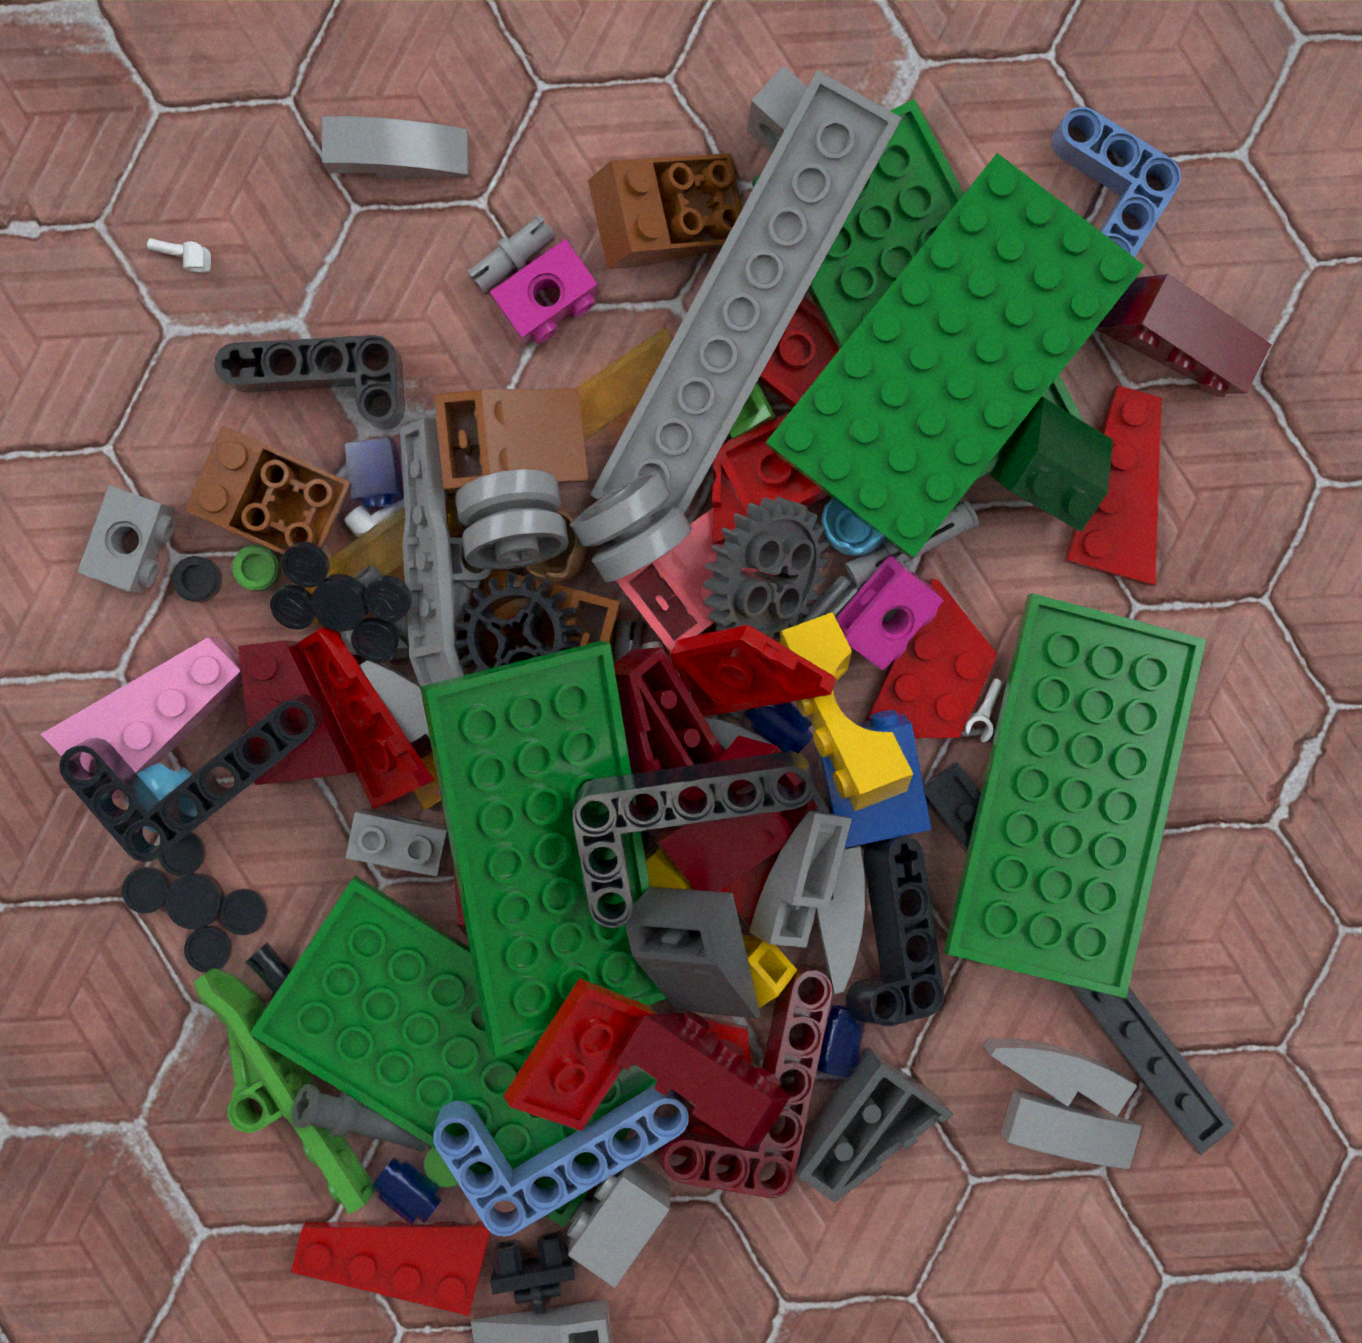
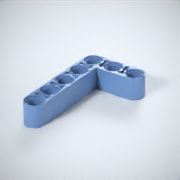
(1127, 181)
(556, 1162)

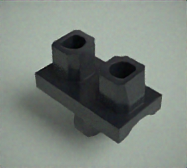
(536, 1277)

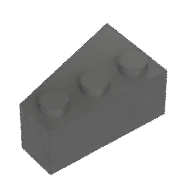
(864, 1125)

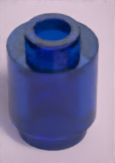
(782, 726)
(840, 1043)
(407, 1191)

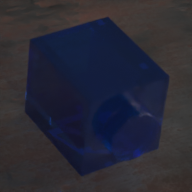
(374, 472)

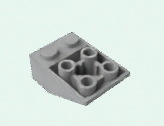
(562, 1324)

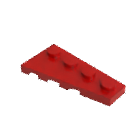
(1124, 527)
(412, 1263)

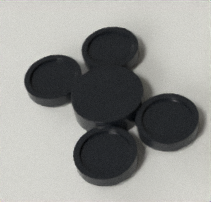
(340, 602)
(195, 903)

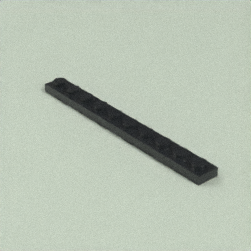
(1121, 1020)

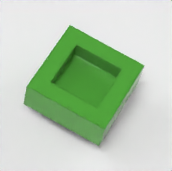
(753, 414)

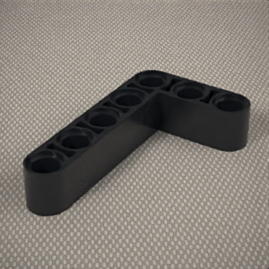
(201, 787)
(672, 810)

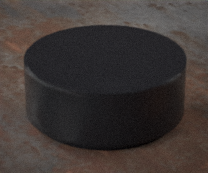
(197, 579)

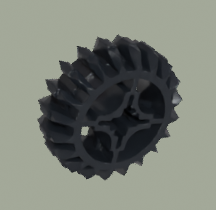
(530, 617)

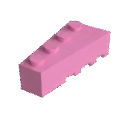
(155, 709)

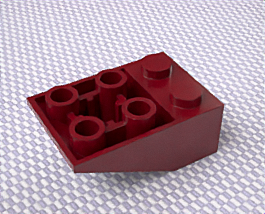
(724, 849)

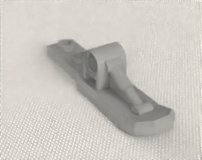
(432, 559)

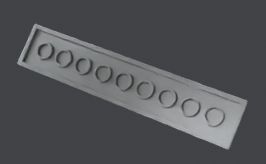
(752, 290)

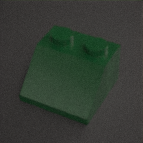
(1057, 464)

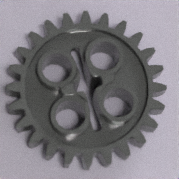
(772, 540)

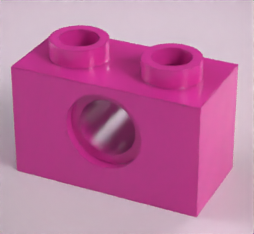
(556, 269)
(887, 589)

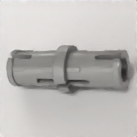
(511, 254)

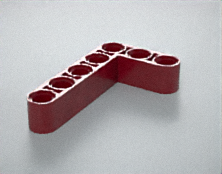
(782, 1147)

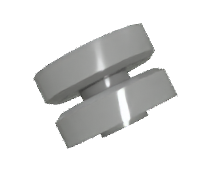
(511, 519)
(631, 527)

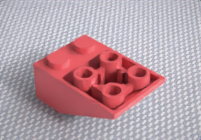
(671, 588)

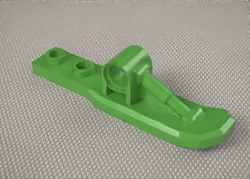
(274, 1083)

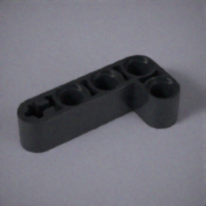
(310, 374)
(894, 870)

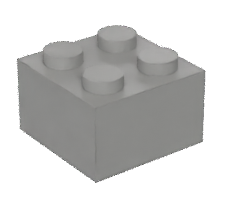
(618, 1221)

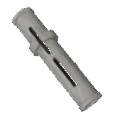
(958, 521)

